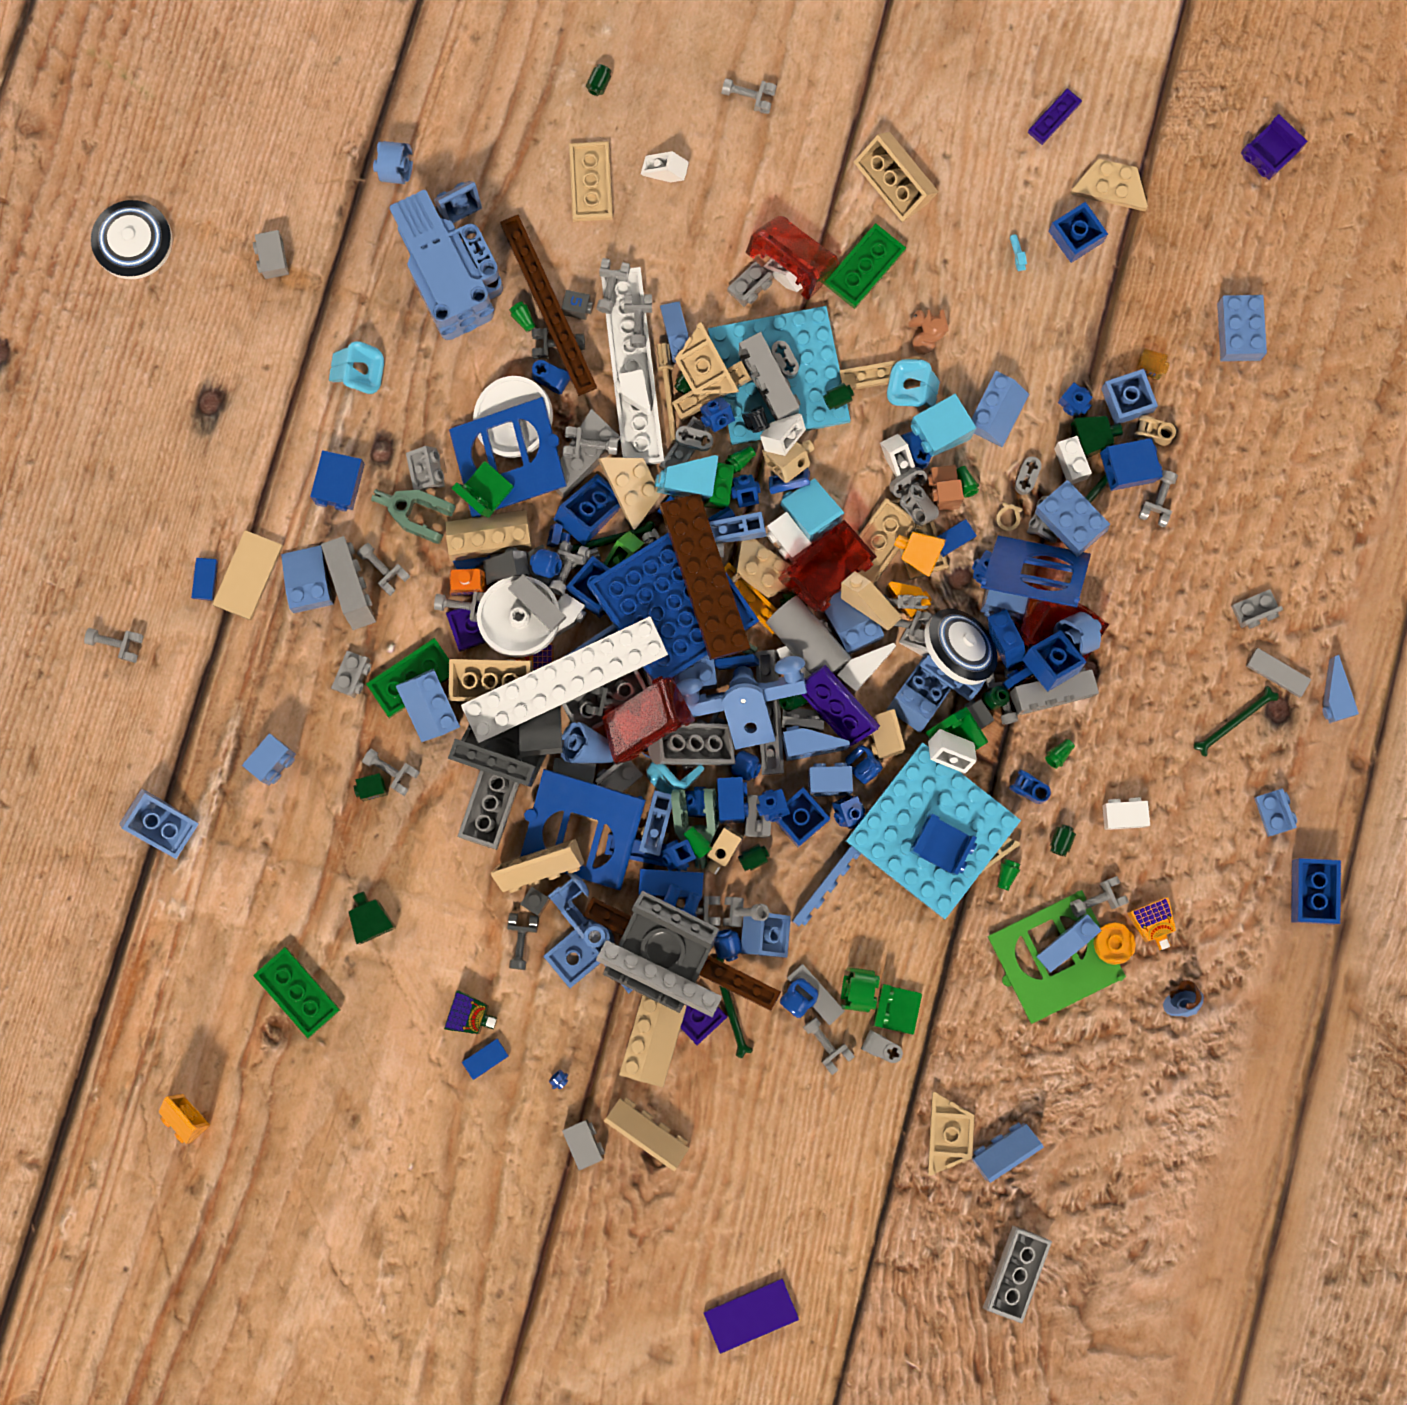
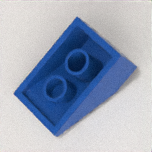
(588, 509)

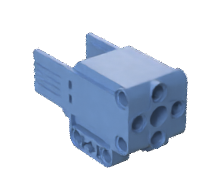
(446, 270)

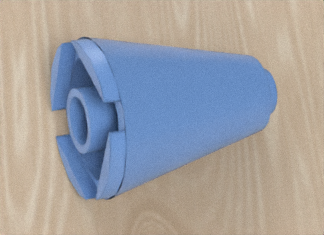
(584, 745)

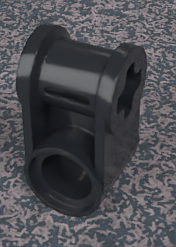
(755, 420)

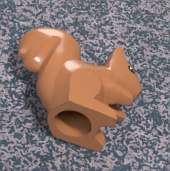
(933, 330)

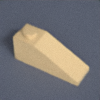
(869, 600)

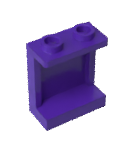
(1274, 147)

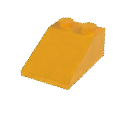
(183, 1118)

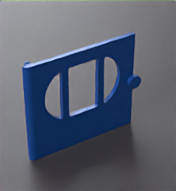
(531, 479)
(1007, 563)
(608, 806)

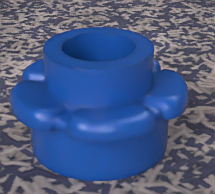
(558, 1080)

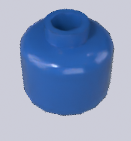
(546, 563)
(746, 766)
(727, 945)

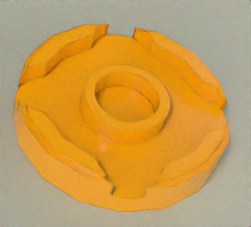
(1114, 943)

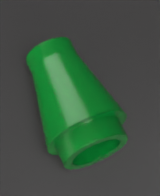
(522, 315)
(740, 458)
(969, 484)
(1057, 756)
(698, 843)
(1008, 872)

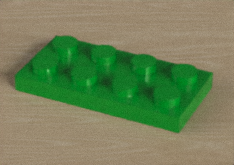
(865, 266)
(420, 661)
(296, 992)

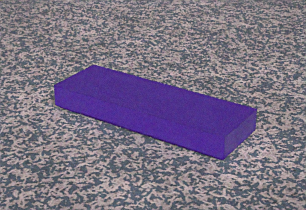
(1054, 116)

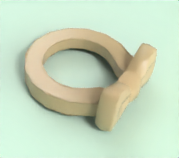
(1016, 510)

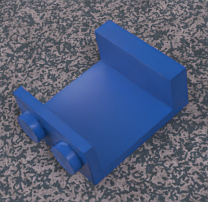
(943, 845)

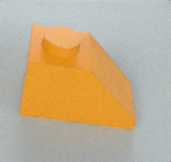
(903, 589)

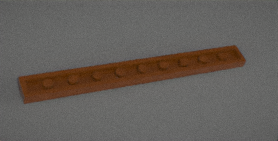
(548, 305)
(712, 970)

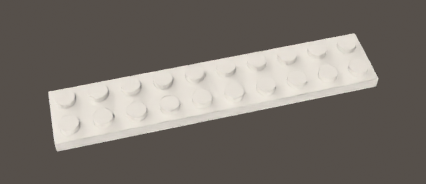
(638, 432)
(564, 679)

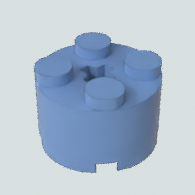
(393, 162)
(1081, 632)

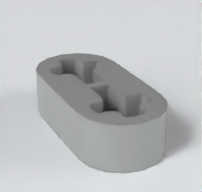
(789, 357)
(692, 443)
(1031, 477)
(907, 480)

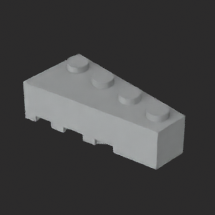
(768, 377)
(579, 468)
(348, 583)
(1034, 697)

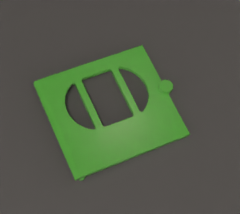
(1064, 988)

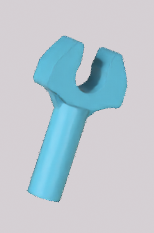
(1020, 257)

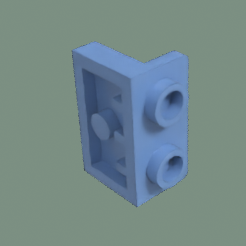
(1276, 812)

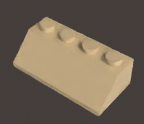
(895, 176)
(487, 536)
(477, 677)
(537, 866)
(652, 1042)
(647, 1134)

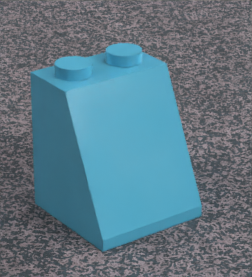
(943, 426)
(689, 478)
(812, 510)

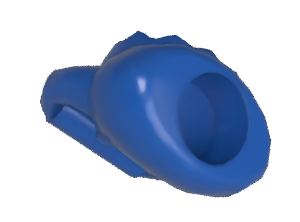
(866, 769)
(795, 1002)

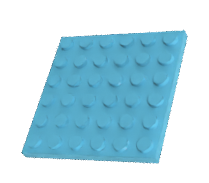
(812, 345)
(901, 811)

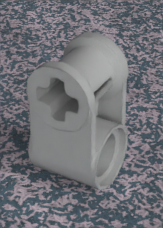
(919, 506)
(879, 1045)

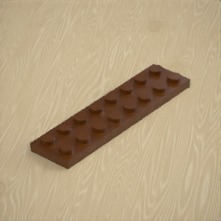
(704, 576)

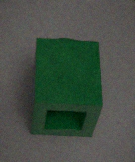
(370, 787)

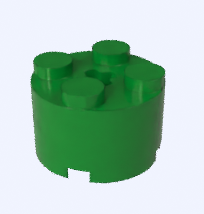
(859, 990)

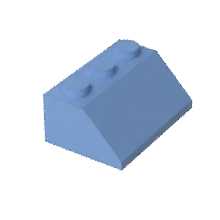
(999, 409)
(427, 706)
(1006, 1151)

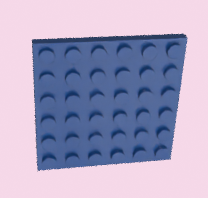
(654, 587)

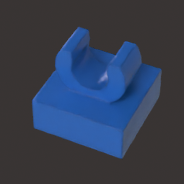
(556, 535)

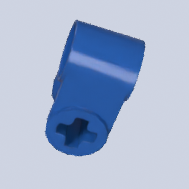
(553, 378)
(916, 449)
(1029, 786)

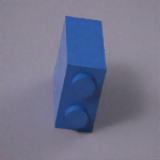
(1131, 464)
(337, 481)
(1006, 639)

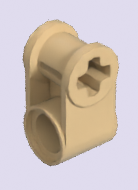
(1153, 430)

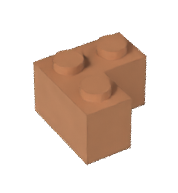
(946, 488)

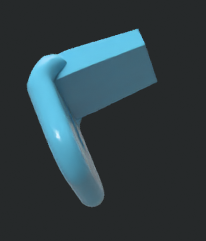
(343, 369)
(917, 396)
(656, 772)

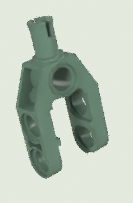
(412, 497)
(681, 821)

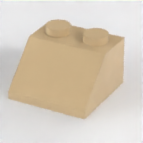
(888, 737)

